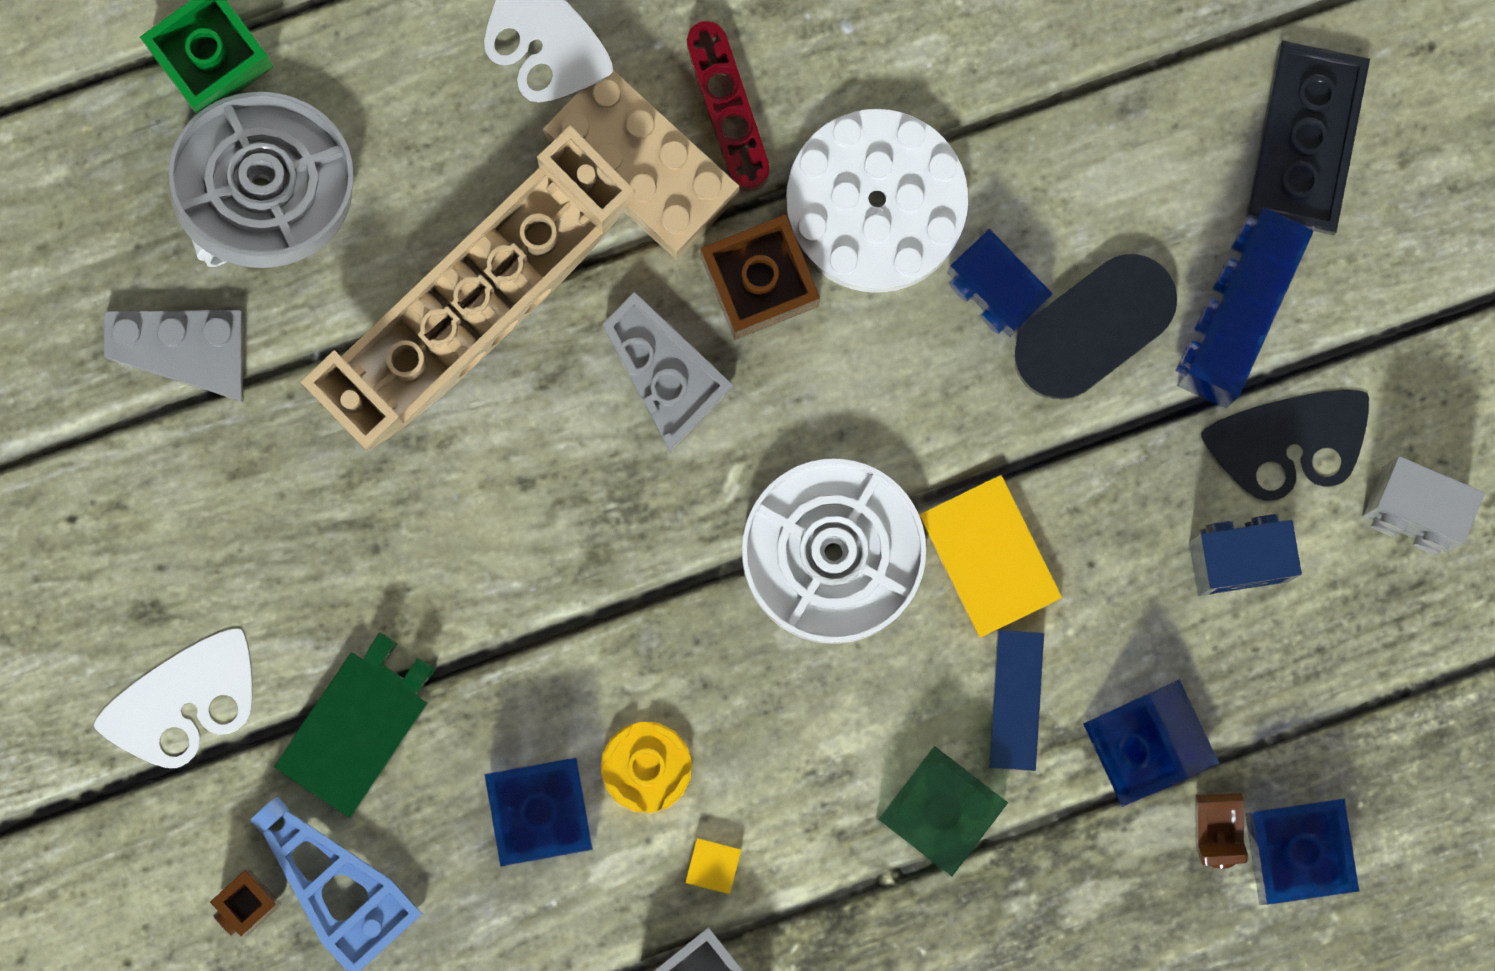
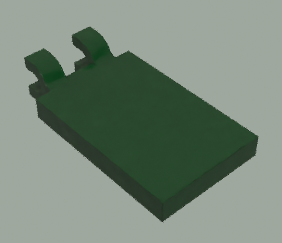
(356, 727)

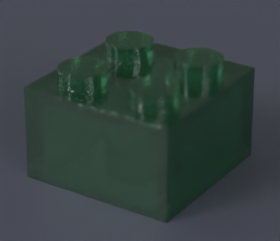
(942, 811)

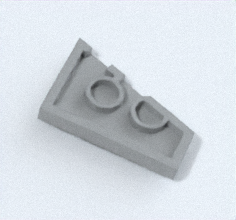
(665, 369)

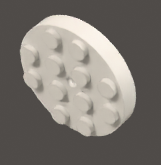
(868, 244)
(841, 506)

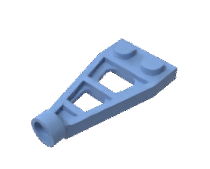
(373, 925)

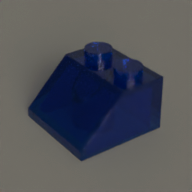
(1151, 743)

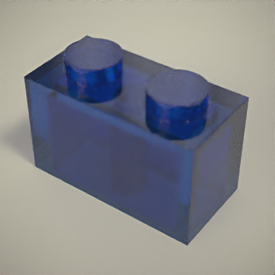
(998, 284)

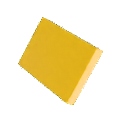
(990, 556)

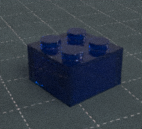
(539, 812)
(1302, 852)

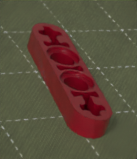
(731, 105)

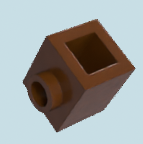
(244, 904)

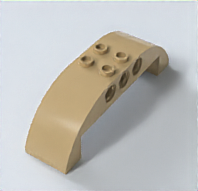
(474, 294)

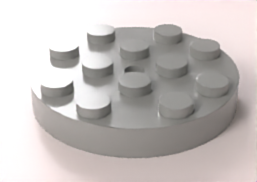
(252, 139)

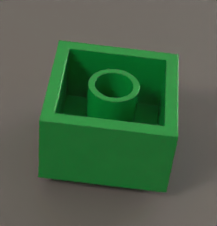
(206, 52)

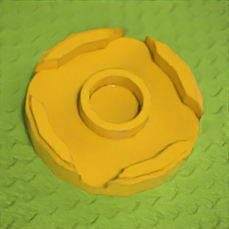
(646, 767)

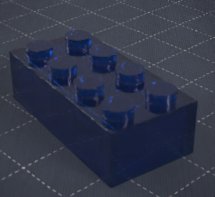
(1245, 308)

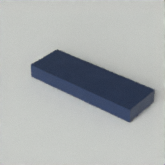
(1016, 700)

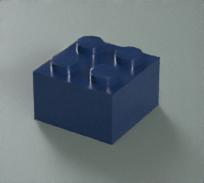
(1245, 556)

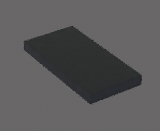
(1308, 135)

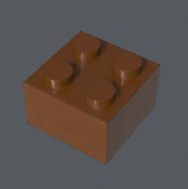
(760, 277)

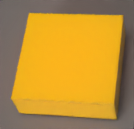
(713, 866)

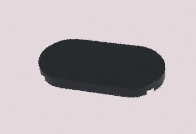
(1095, 327)

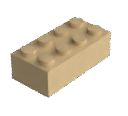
(673, 180)

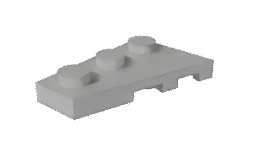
(185, 346)

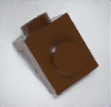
(1220, 830)

